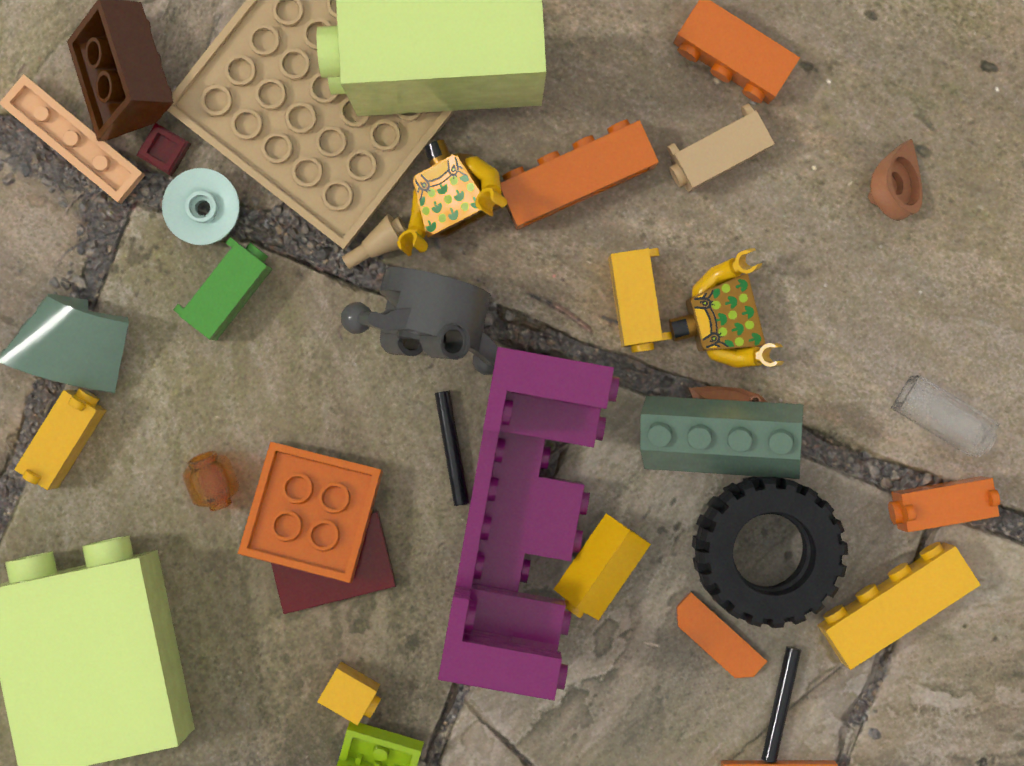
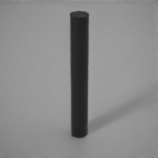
(451, 448)
(781, 704)

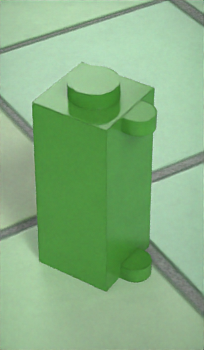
(226, 290)

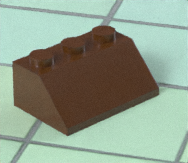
(119, 69)

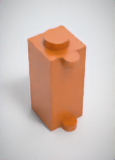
(944, 504)

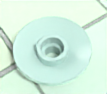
(182, 202)

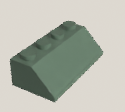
(721, 436)

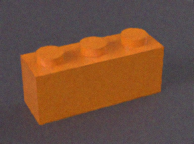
(735, 51)

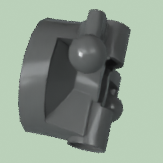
(431, 315)

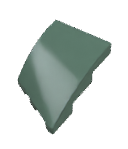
(69, 344)

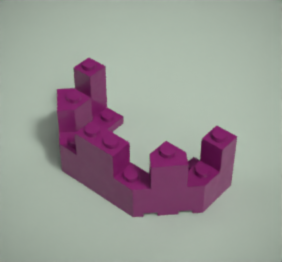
(493, 631)

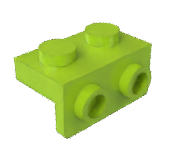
(378, 747)

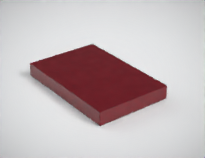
(373, 573)

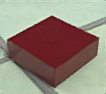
(163, 149)

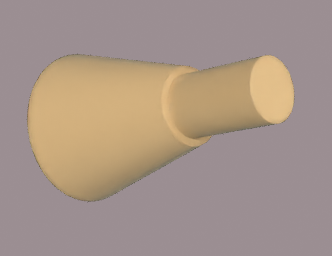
(378, 242)

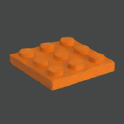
(310, 512)

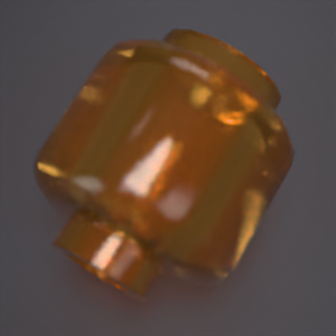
(210, 480)

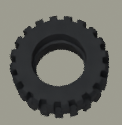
(818, 564)

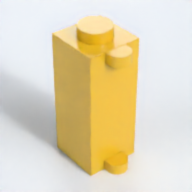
(636, 299)
(60, 438)
(601, 568)

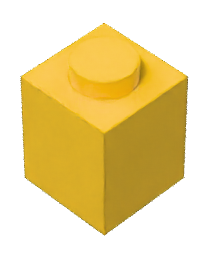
(350, 694)

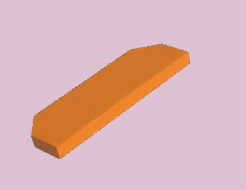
(717, 638)

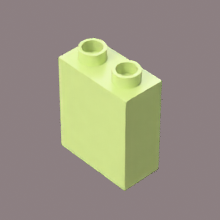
(434, 55)
(90, 658)

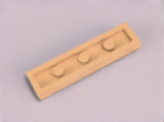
(72, 139)

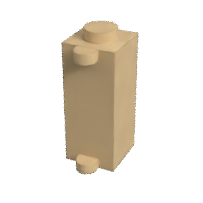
(720, 151)

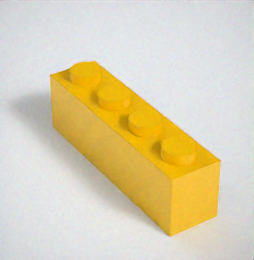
(897, 604)

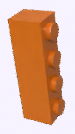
(578, 173)

